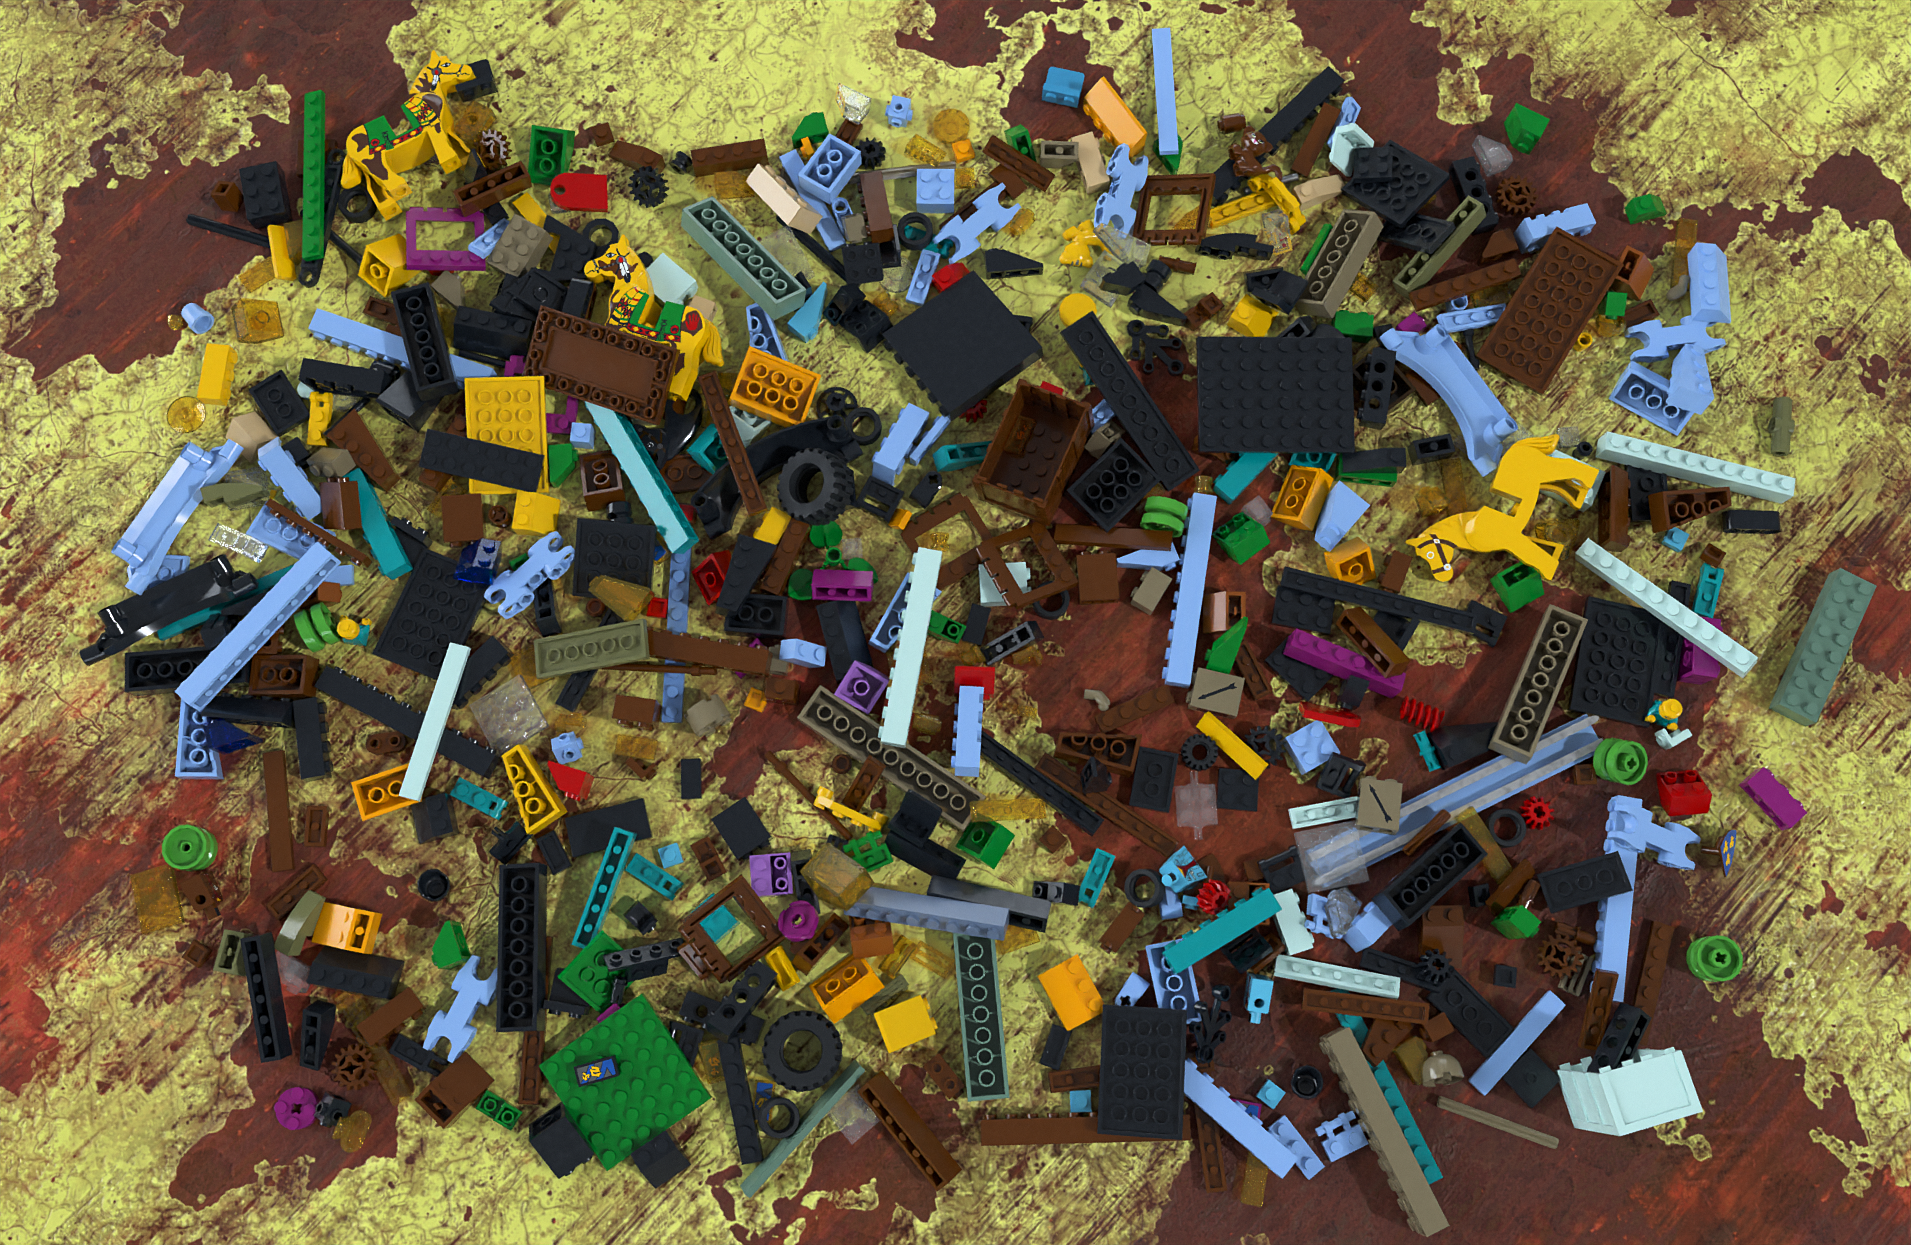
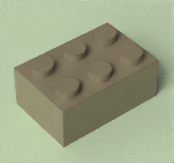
(519, 247)

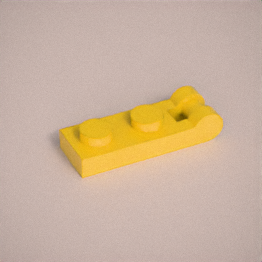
(319, 418)

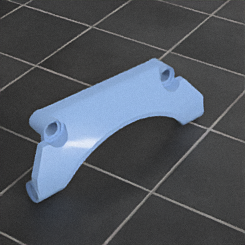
(1457, 382)
(169, 508)

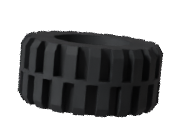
(795, 481)
(774, 1044)

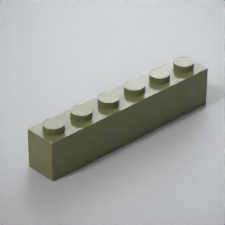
(1425, 265)

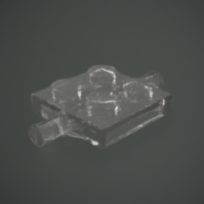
(1196, 805)

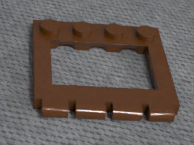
(1175, 185)
(962, 565)
(1005, 581)
(755, 911)

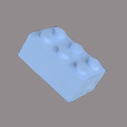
(830, 169)

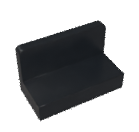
(891, 251)

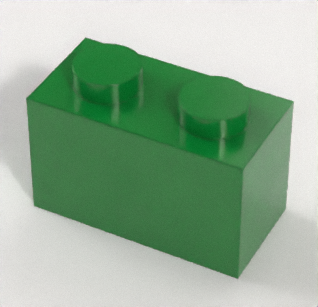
(1354, 325)

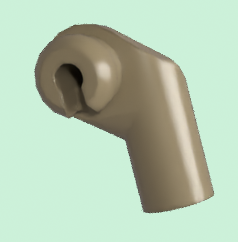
(1678, 290)
(1100, 698)

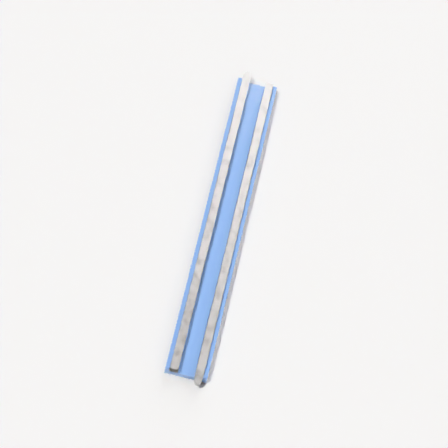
(1486, 785)

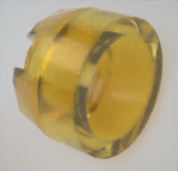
(174, 321)

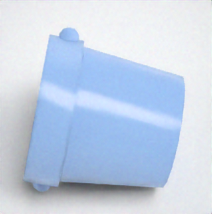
(197, 318)

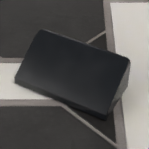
(1261, 277)

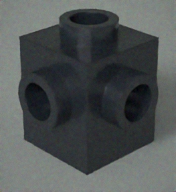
(332, 1109)

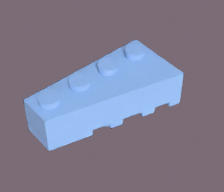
(1534, 233)
(1690, 381)
(899, 443)
(968, 731)
(193, 756)
(1367, 927)

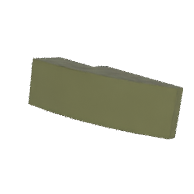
(232, 494)
(300, 924)

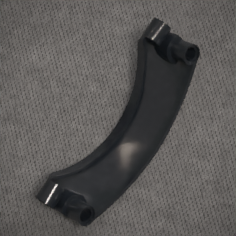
(767, 457)

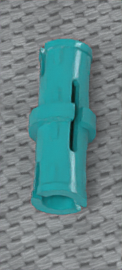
(1427, 751)

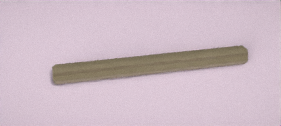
(903, 172)
(1497, 1122)

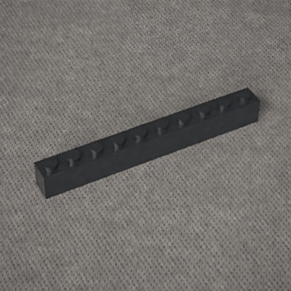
(1282, 127)
(404, 720)

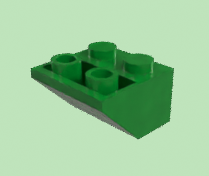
(1241, 538)
(1518, 586)

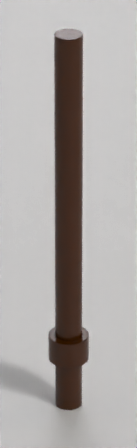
(694, 670)
(781, 768)

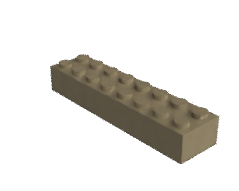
(1538, 684)

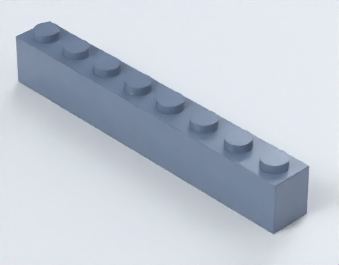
(932, 913)

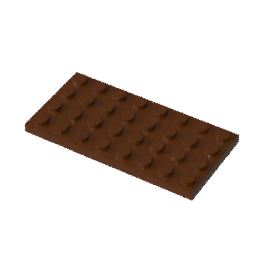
(1549, 311)

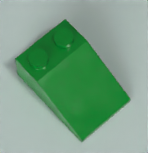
(549, 153)

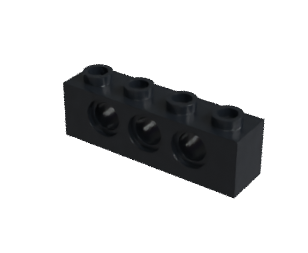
(1470, 168)
(1384, 360)
(694, 1001)
(726, 1028)
(1620, 1038)

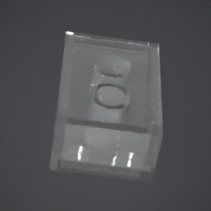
(787, 251)

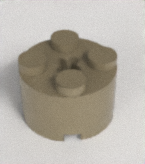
(707, 715)

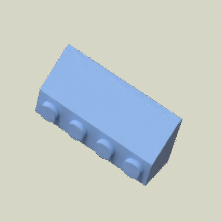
(1709, 284)
(1646, 395)
(1172, 989)

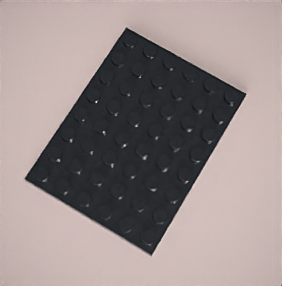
(1275, 395)

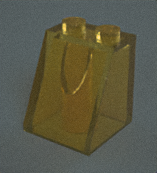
(621, 596)
(836, 877)

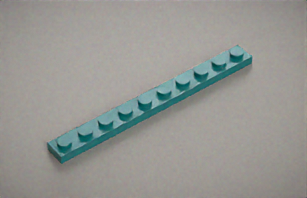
(1395, 1101)

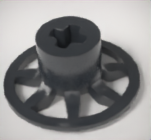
(835, 402)

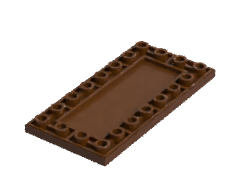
(601, 364)

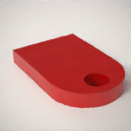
(581, 193)
(1329, 714)

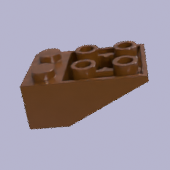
(454, 1090)

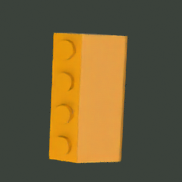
(1114, 117)

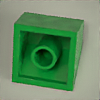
(1524, 128)
(985, 842)
(450, 947)

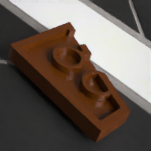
(1383, 1038)

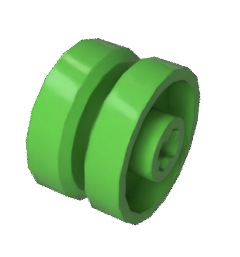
(1164, 515)
(317, 627)
(1620, 761)
(189, 848)
(1714, 958)

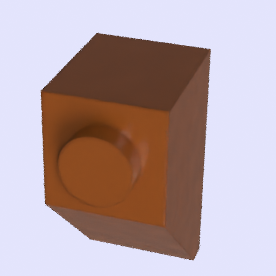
(327, 592)

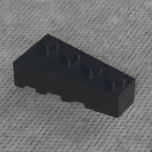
(343, 379)

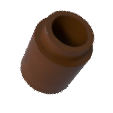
(1231, 123)

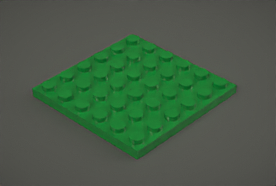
(646, 1099)

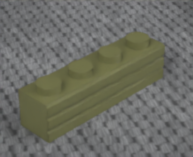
(888, 992)

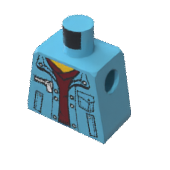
(1181, 871)
(1260, 988)

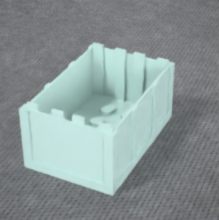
(1639, 1095)

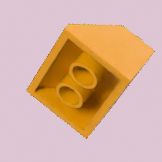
(1302, 497)
(380, 793)
(846, 987)
(1072, 992)

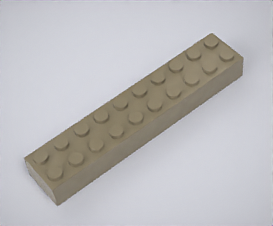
(905, 766)
(1383, 1132)

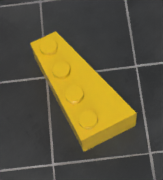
(534, 793)

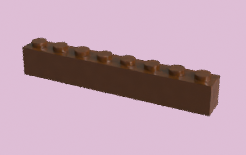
(709, 653)

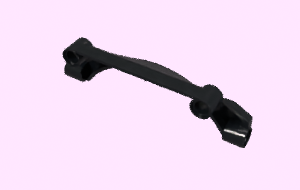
(167, 603)

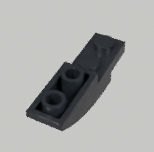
(1227, 244)

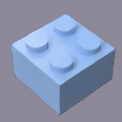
(935, 191)
(1310, 746)

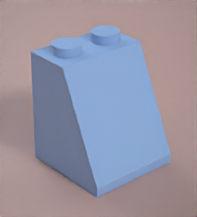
(1338, 515)

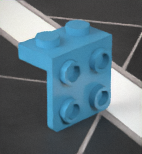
(1063, 87)

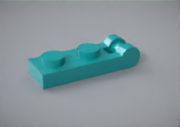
(917, 234)
(1707, 591)
(478, 798)
(653, 876)
(1095, 876)

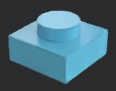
(1675, 539)
(670, 855)
(1190, 902)
(1270, 1094)
(1080, 1101)

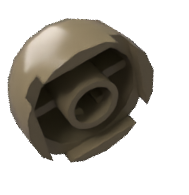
(1441, 1069)

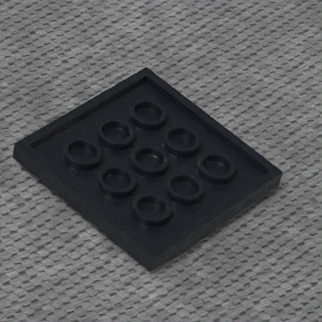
(1411, 187)
(615, 551)

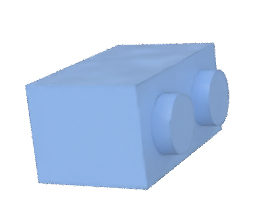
(802, 653)

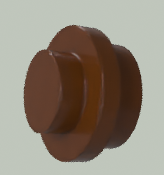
(595, 607)
(841, 764)

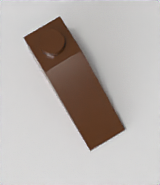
(636, 156)
(820, 944)

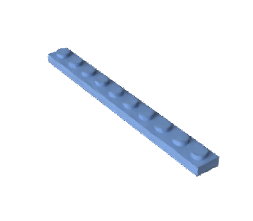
(676, 622)

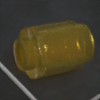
(1022, 222)
(927, 723)

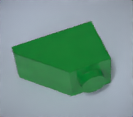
(813, 127)
(1019, 138)
(1171, 161)
(1644, 208)
(1613, 304)
(561, 462)

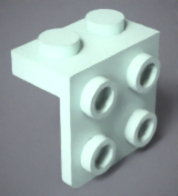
(1344, 144)

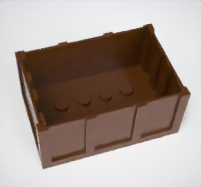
(1038, 478)

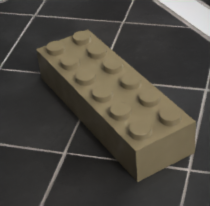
(1339, 262)

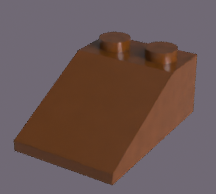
(601, 479)
(284, 676)
(1443, 930)

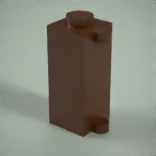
(1120, 928)

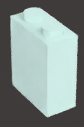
(670, 281)
(988, 592)

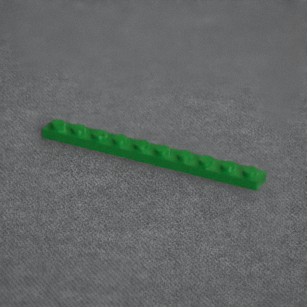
(313, 176)

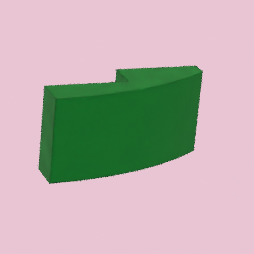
(499, 1109)

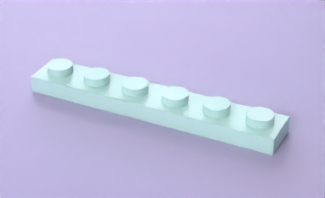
(1337, 976)

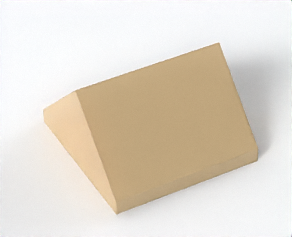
(250, 433)

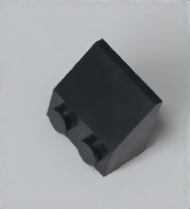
(435, 818)
(660, 1158)

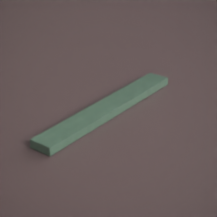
(806, 1124)

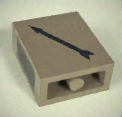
(1215, 693)
(1378, 805)

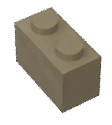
(331, 462)
(1151, 590)

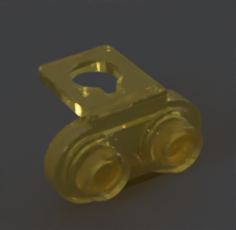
(353, 1130)

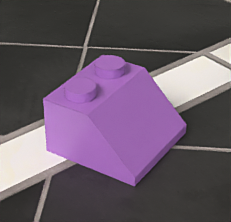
(862, 686)

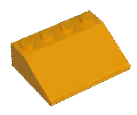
(773, 388)

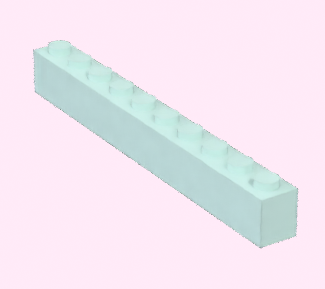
(1695, 467)
(1666, 608)
(911, 647)

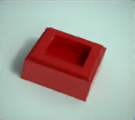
(658, 608)

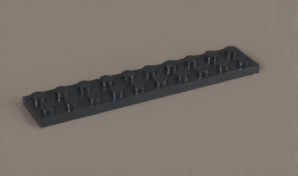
(1129, 401)

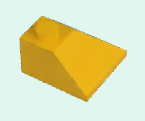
(1252, 317)

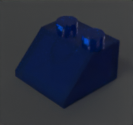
(479, 562)
(227, 737)

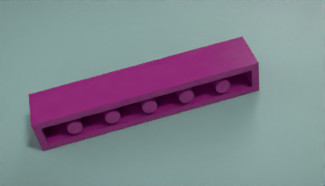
(1340, 662)

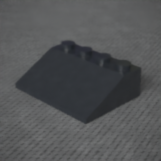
(1112, 486)

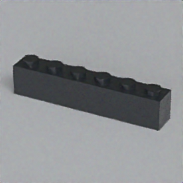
(1023, 910)
(266, 997)

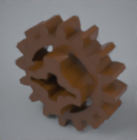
(493, 150)
(1516, 195)
(1567, 953)
(356, 1077)

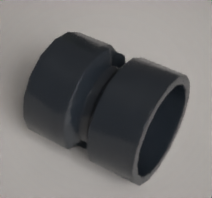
(1157, 274)
(619, 511)

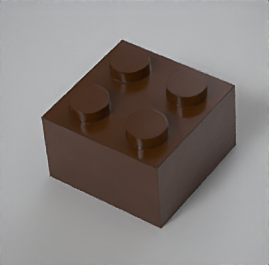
(636, 712)

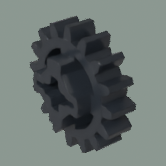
(650, 178)
(1268, 740)

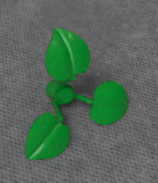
(825, 536)

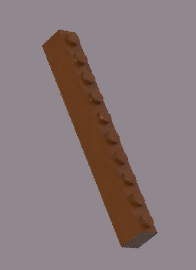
(1055, 1130)

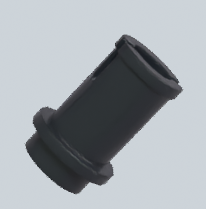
(1583, 449)
(619, 984)

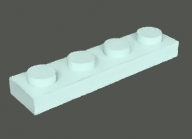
(1323, 813)

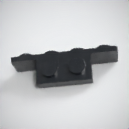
(644, 960)

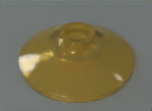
(180, 409)

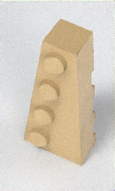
(783, 199)

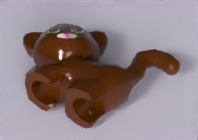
(1252, 145)

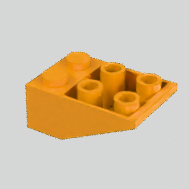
(347, 928)

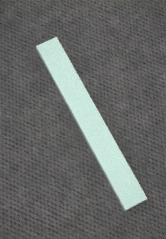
(434, 722)

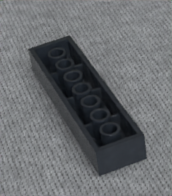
(521, 948)

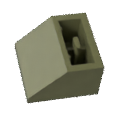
(230, 953)

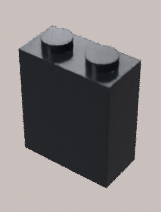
(742, 829)

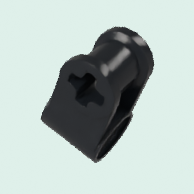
(924, 491)

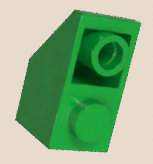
(945, 628)

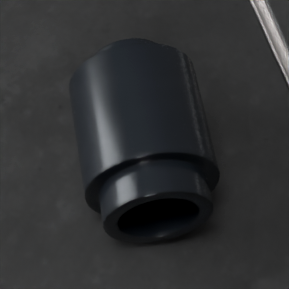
(391, 370)

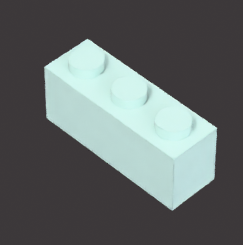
(1291, 924)

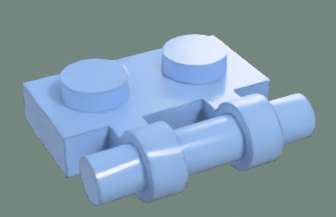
(1316, 908)
(1343, 1142)

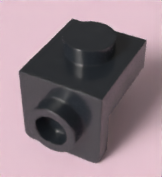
(641, 917)

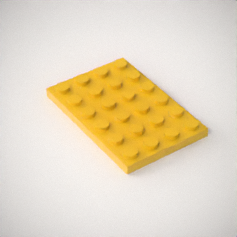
(509, 415)

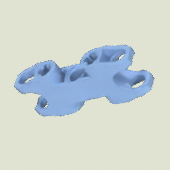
(1125, 180)
(965, 233)
(1660, 340)
(519, 585)
(1643, 834)
(456, 1023)

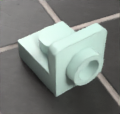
(1670, 740)

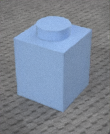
(582, 435)

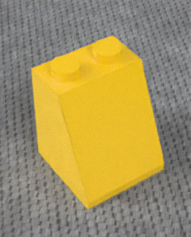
(385, 265)
(905, 1023)

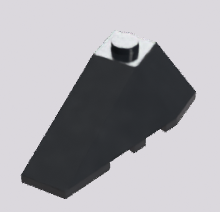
(1461, 742)

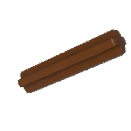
(1426, 832)

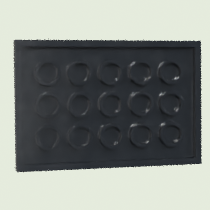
(430, 616)
(1616, 662)
(1142, 1072)

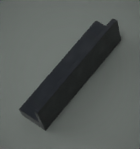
(930, 859)

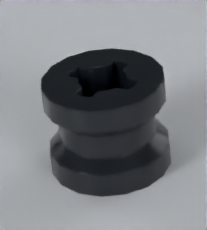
(681, 162)

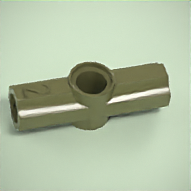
(1781, 426)

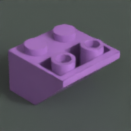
(771, 874)

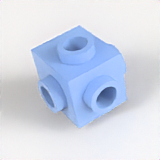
(899, 111)
(567, 747)

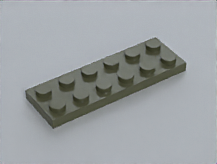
(591, 649)

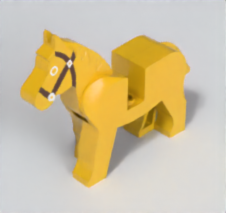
(1518, 478)

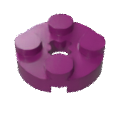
(805, 928)
(285, 1107)

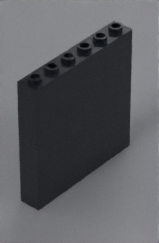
(962, 346)

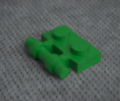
(872, 858)

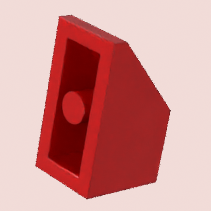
(948, 276)

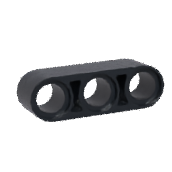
(578, 297)
(1751, 522)

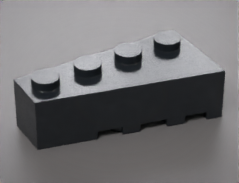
(745, 568)

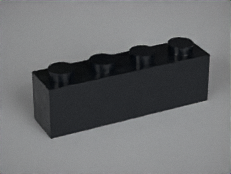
(481, 668)
(312, 739)

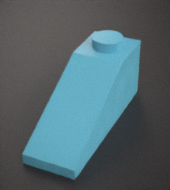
(807, 319)

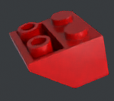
(1683, 793)

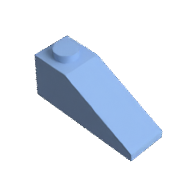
(1150, 558)

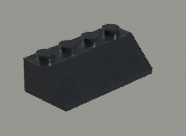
(492, 333)
(843, 636)
(251, 711)
(356, 973)

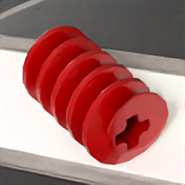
(1420, 713)

